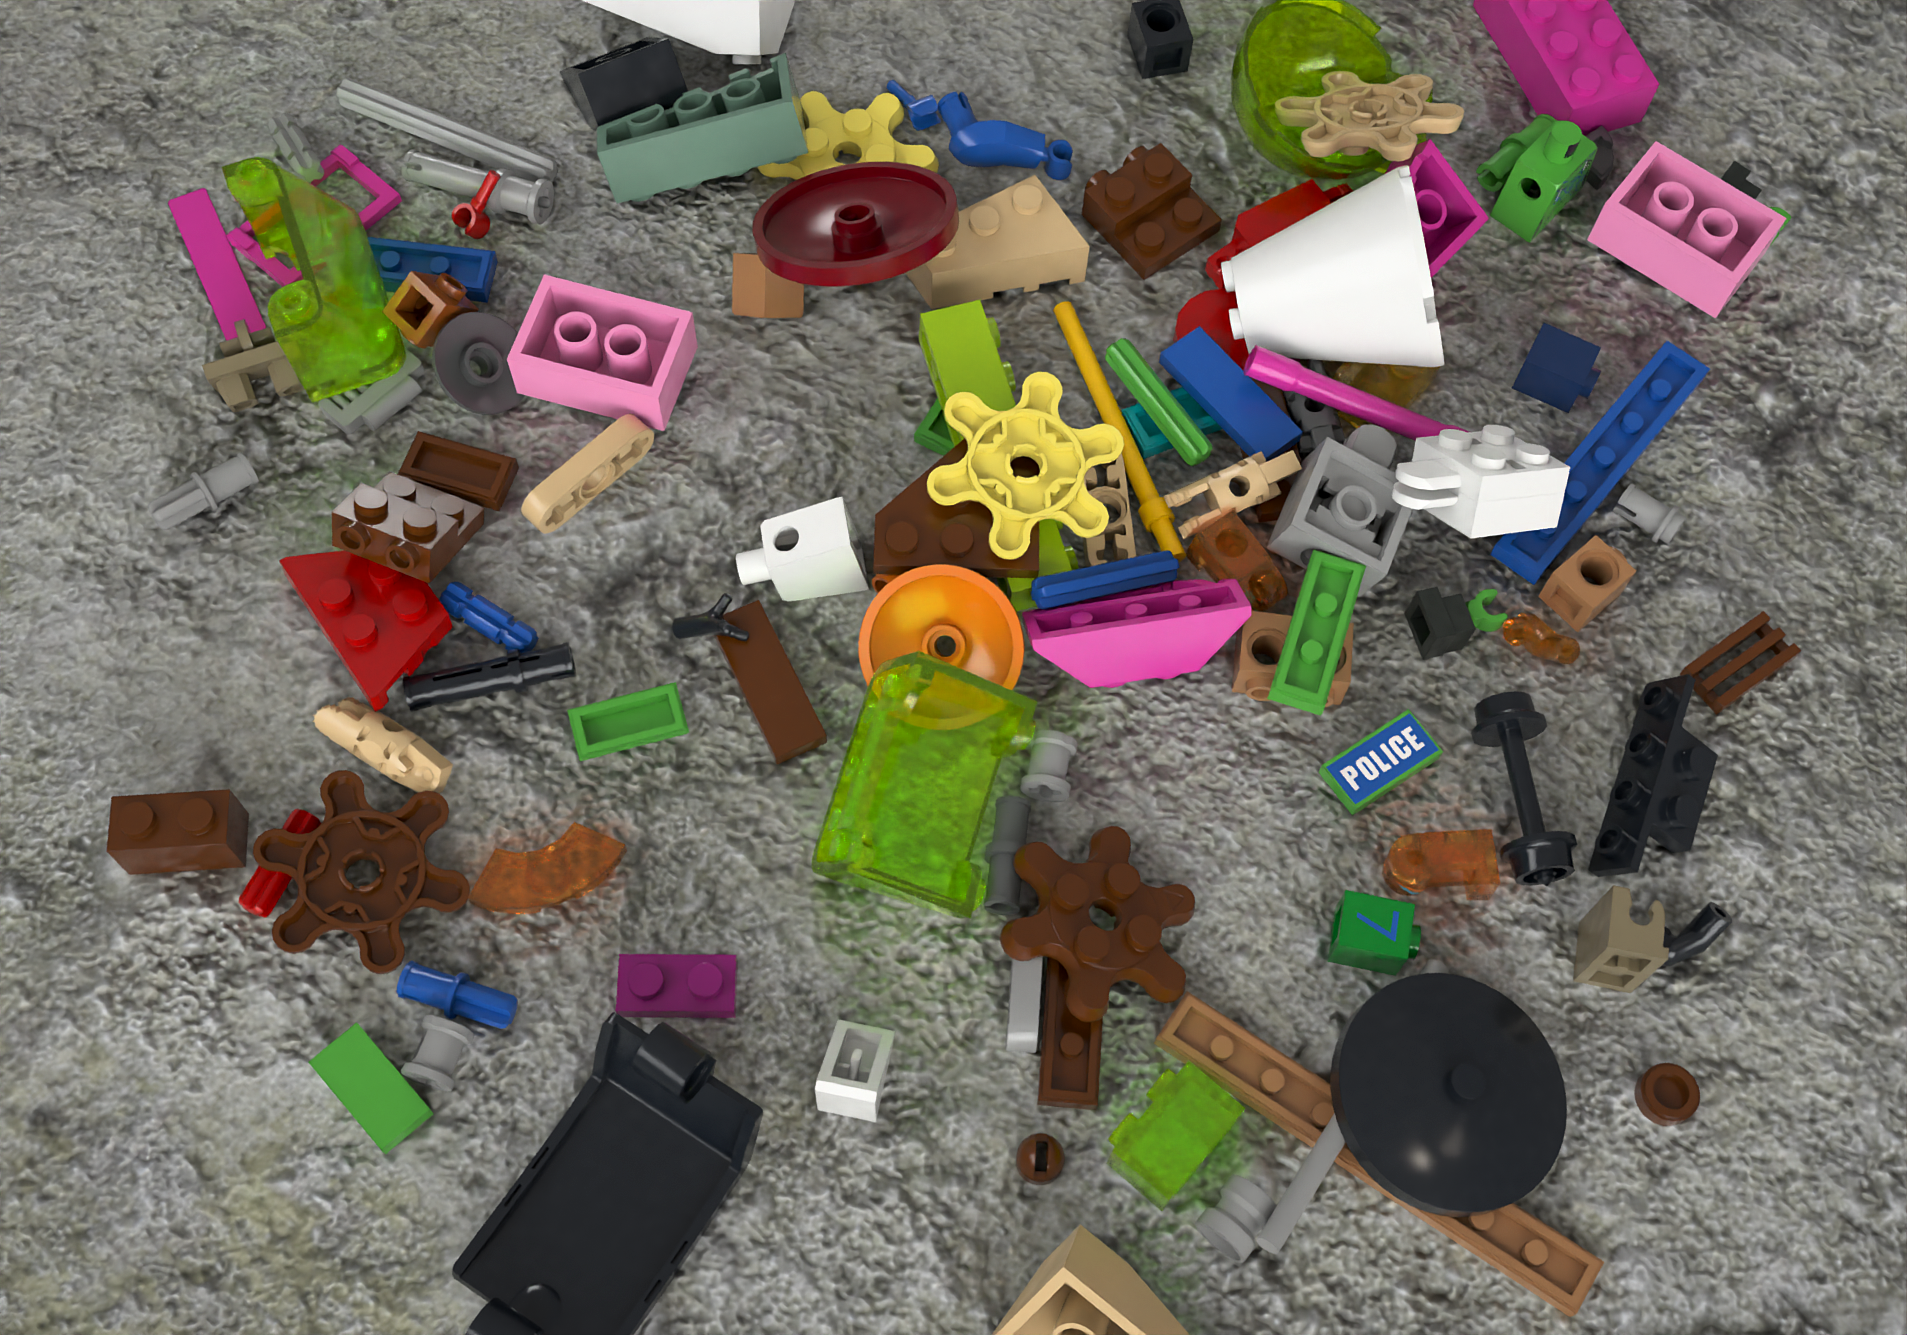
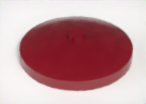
(856, 223)

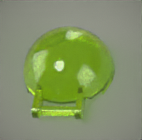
(1287, 55)

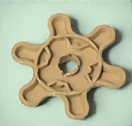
(1368, 115)

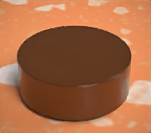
(1667, 1094)

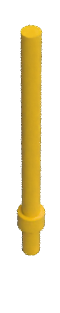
(1153, 510)

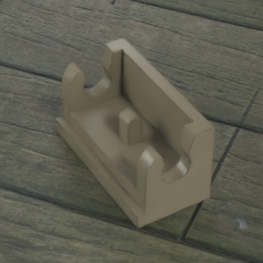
(1615, 949)

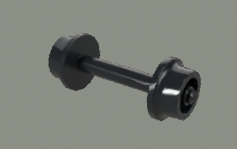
(1538, 855)

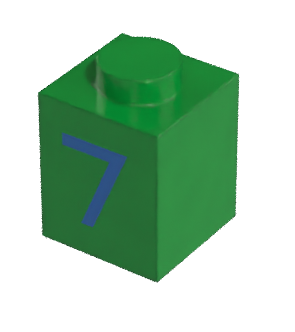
(1373, 933)

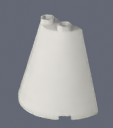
(1342, 282)

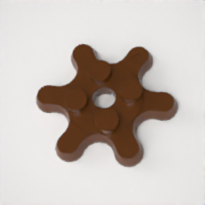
(352, 834)
(1088, 953)

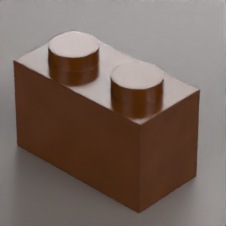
(178, 831)

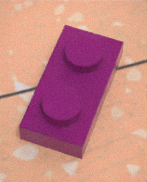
(677, 985)

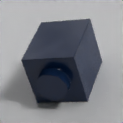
(1558, 368)

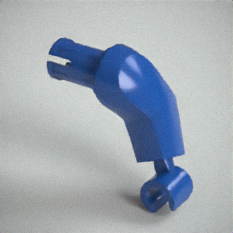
(1000, 142)

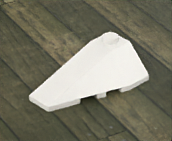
(718, 26)

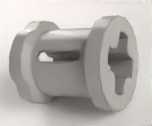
(1049, 766)
(437, 1053)

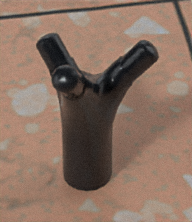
(709, 623)

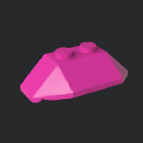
(1139, 631)

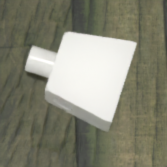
(808, 553)

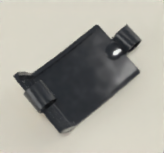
(613, 1192)

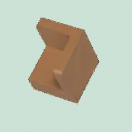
(763, 293)

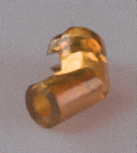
(1540, 639)

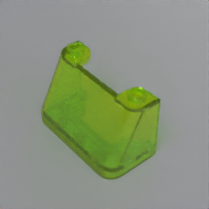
(334, 316)
(920, 783)

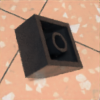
(626, 81)

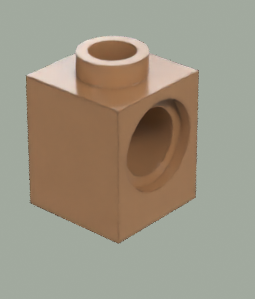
(1576, 598)

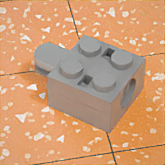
(1345, 505)

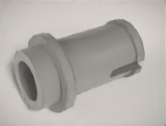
(1649, 514)

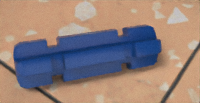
(488, 618)

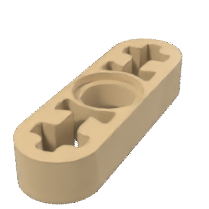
(587, 473)
(1115, 494)

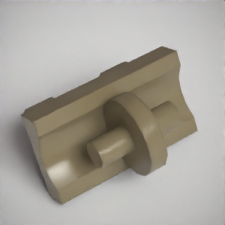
(248, 359)

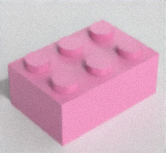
(1685, 229)
(603, 352)

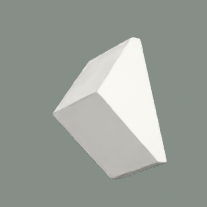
(854, 1070)

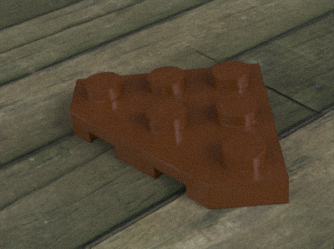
(921, 532)

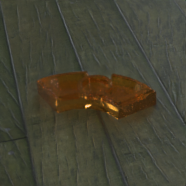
(549, 875)

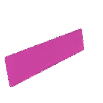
(215, 262)

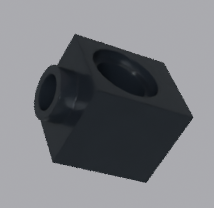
(1160, 37)

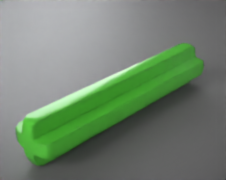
(1158, 402)

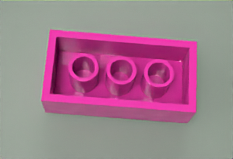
(1572, 60)

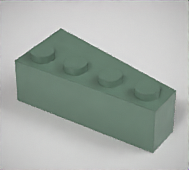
(705, 135)

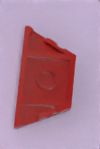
(369, 615)

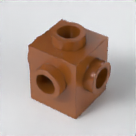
(427, 304)

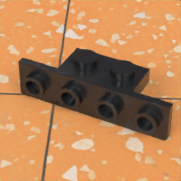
(1657, 784)

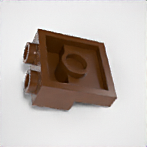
(1148, 210)
(405, 525)

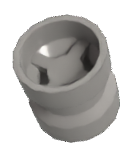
(1236, 1218)

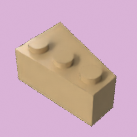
(1004, 245)

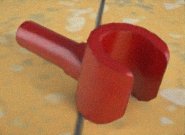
(465, 212)

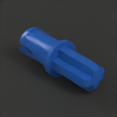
(456, 995)

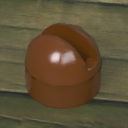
(1027, 1155)

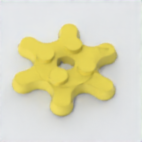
(856, 132)
(1034, 432)

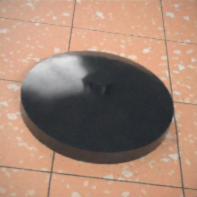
(1448, 1095)

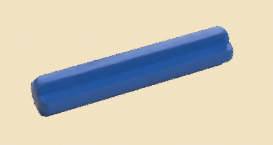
(1104, 579)

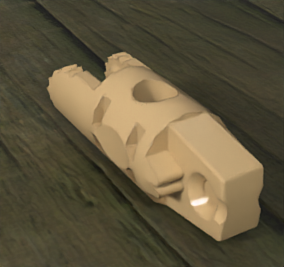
(1253, 475)
(384, 745)

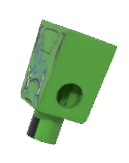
(1556, 163)

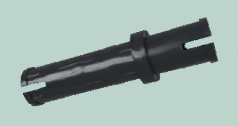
(491, 676)

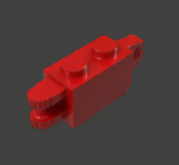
(1272, 218)

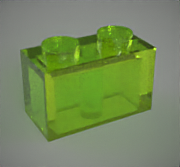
(1173, 1134)

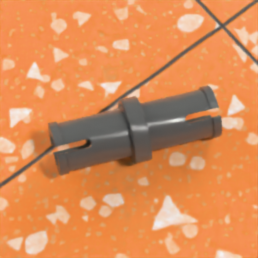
(1008, 836)

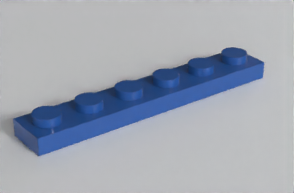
(1607, 456)

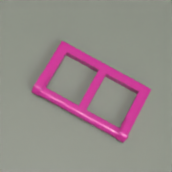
(341, 158)

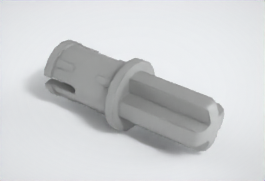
(202, 492)

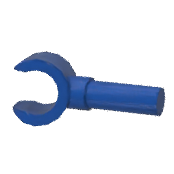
(920, 111)

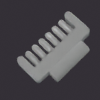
(377, 401)

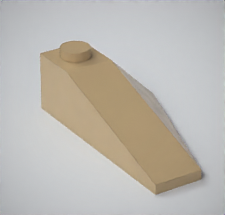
(1087, 1292)

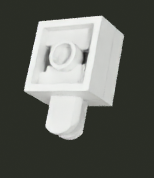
(1483, 482)

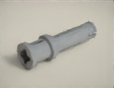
(510, 192)

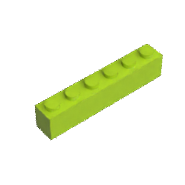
(964, 358)

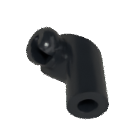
(1697, 934)

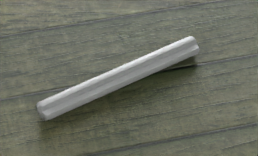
(445, 131)

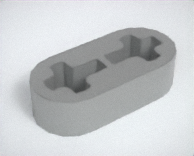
(1024, 1005)

